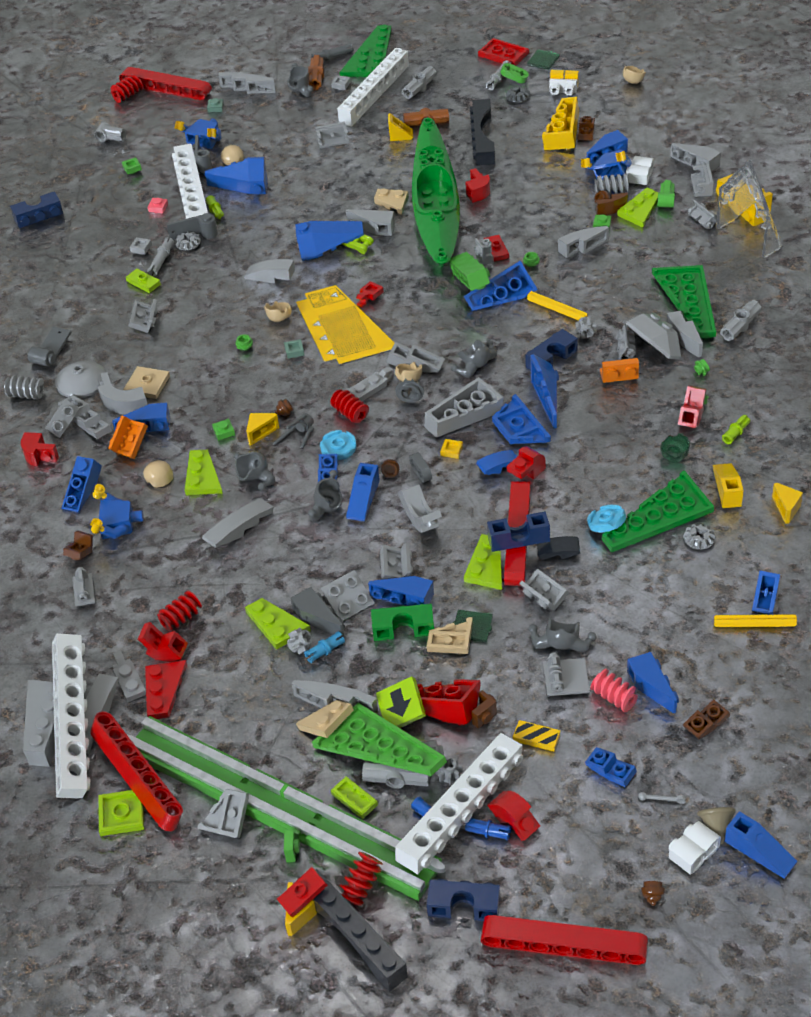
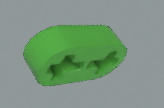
(514, 73)

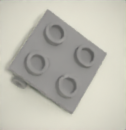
(347, 595)
(565, 676)

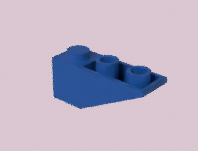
(608, 143)
(154, 415)
(81, 484)
(363, 491)
(403, 590)
(648, 678)
(759, 845)

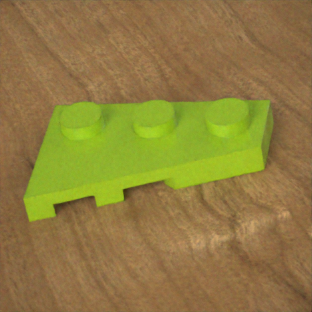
(640, 207)
(201, 474)
(484, 566)
(274, 622)

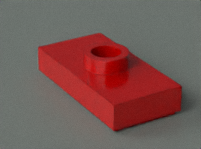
(499, 250)
(302, 892)

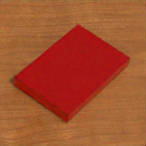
(500, 51)

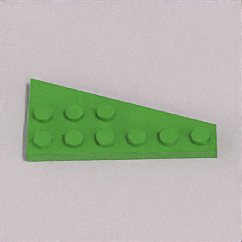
(379, 741)

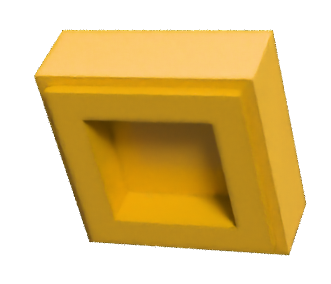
(451, 448)

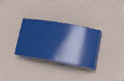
(495, 462)
(327, 463)
(609, 767)

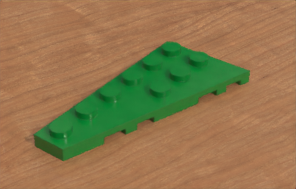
(369, 54)
(689, 294)
(664, 510)

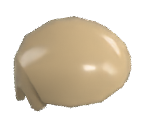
(633, 74)
(231, 154)
(278, 311)
(408, 371)
(158, 473)

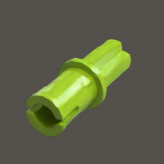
(214, 207)
(735, 429)

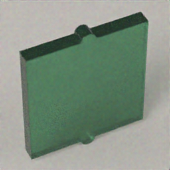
(543, 59)
(481, 624)

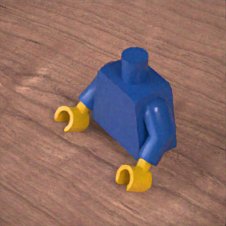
(206, 130)
(608, 164)
(115, 515)

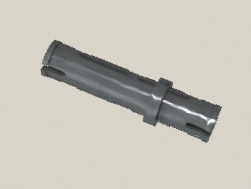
(327, 54)

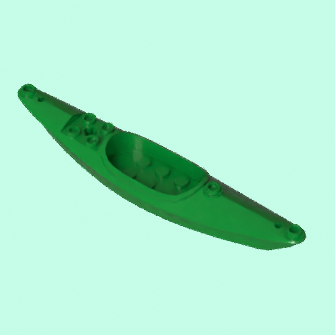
(435, 194)

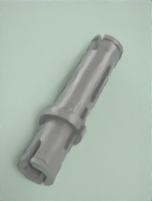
(495, 78)
(162, 253)

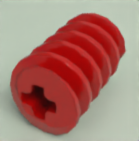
(126, 87)
(349, 405)
(178, 610)
(360, 878)

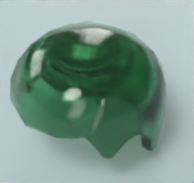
(675, 447)

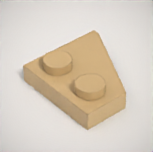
(391, 199)
(451, 638)
(326, 719)

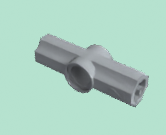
(419, 82)
(741, 320)
(392, 776)

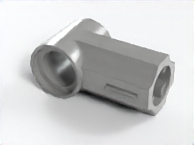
(107, 132)

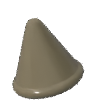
(717, 819)

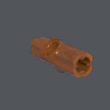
(316, 72)
(416, 118)

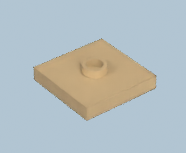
(149, 379)

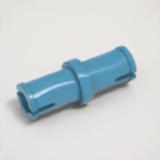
(324, 647)

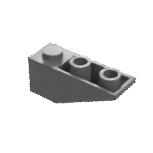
(313, 611)

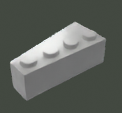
(464, 407)
(39, 723)

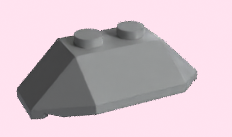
(656, 333)

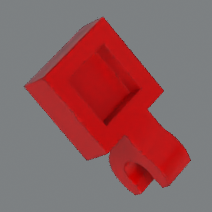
(369, 291)

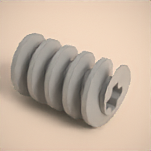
(611, 183)
(24, 388)

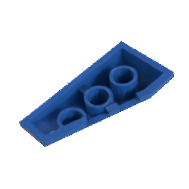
(244, 177)
(321, 236)
(505, 287)
(544, 381)

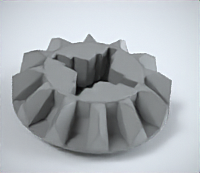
(182, 243)
(696, 541)

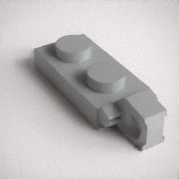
(372, 384)
(128, 677)

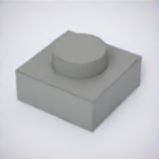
(340, 82)
(140, 246)

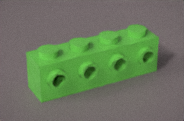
(469, 271)

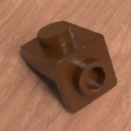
(80, 547)
(485, 711)

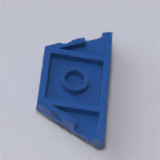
(519, 424)

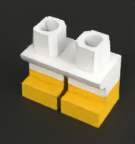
(558, 84)

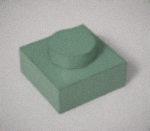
(215, 105)
(294, 349)

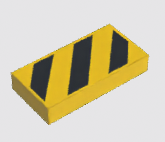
(536, 735)

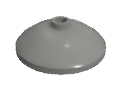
(79, 379)

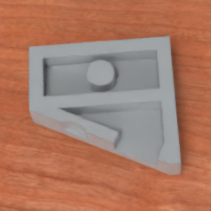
(227, 815)

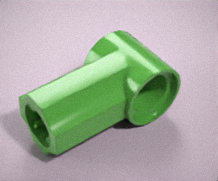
(666, 195)

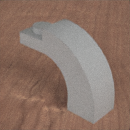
(120, 400)
(418, 510)

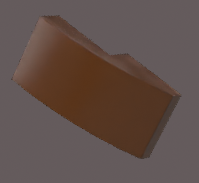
(586, 128)
(611, 205)
(707, 720)

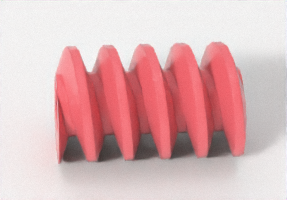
(614, 691)

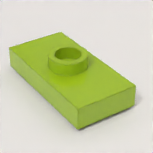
(143, 280)
(354, 797)

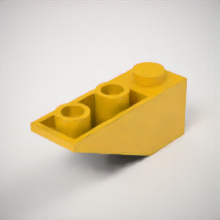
(728, 485)

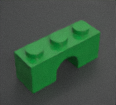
(388, 619)

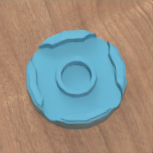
(338, 443)
(606, 519)

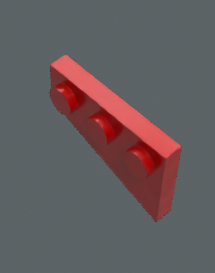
(161, 687)

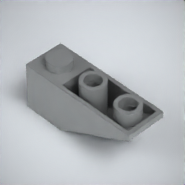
(696, 155)
(374, 221)

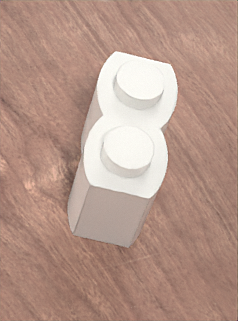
(640, 170)
(694, 847)

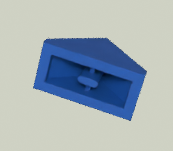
(766, 592)

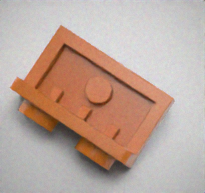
(620, 370)
(127, 437)

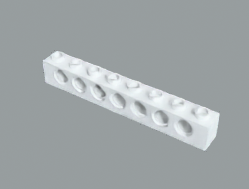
(373, 87)
(189, 181)
(67, 784)
(458, 804)

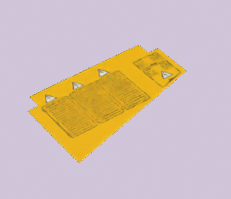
(341, 326)

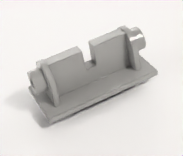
(705, 217)
(481, 250)
(626, 343)
(62, 418)
(83, 587)

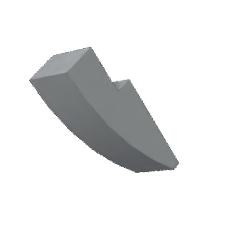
(583, 240)
(271, 270)
(687, 333)
(403, 355)

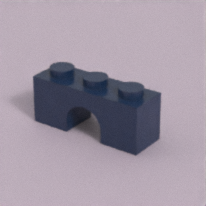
(26, 215)
(559, 344)
(533, 531)
(446, 894)

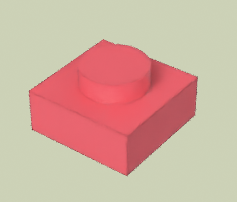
(157, 205)

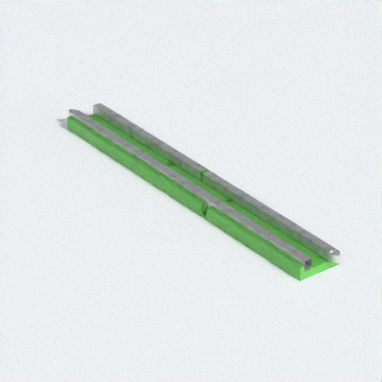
(280, 805)

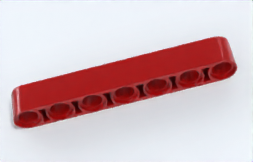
(169, 83)
(518, 509)
(136, 771)
(564, 939)

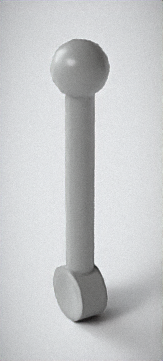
(680, 798)

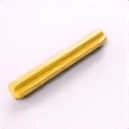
(556, 306)
(760, 620)

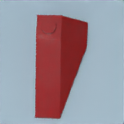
(451, 702)

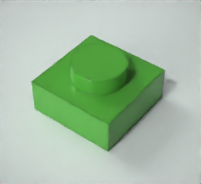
(131, 166)
(602, 220)
(223, 429)
(291, 846)

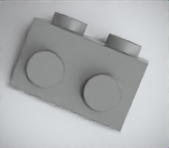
(142, 315)
(395, 561)
(545, 589)

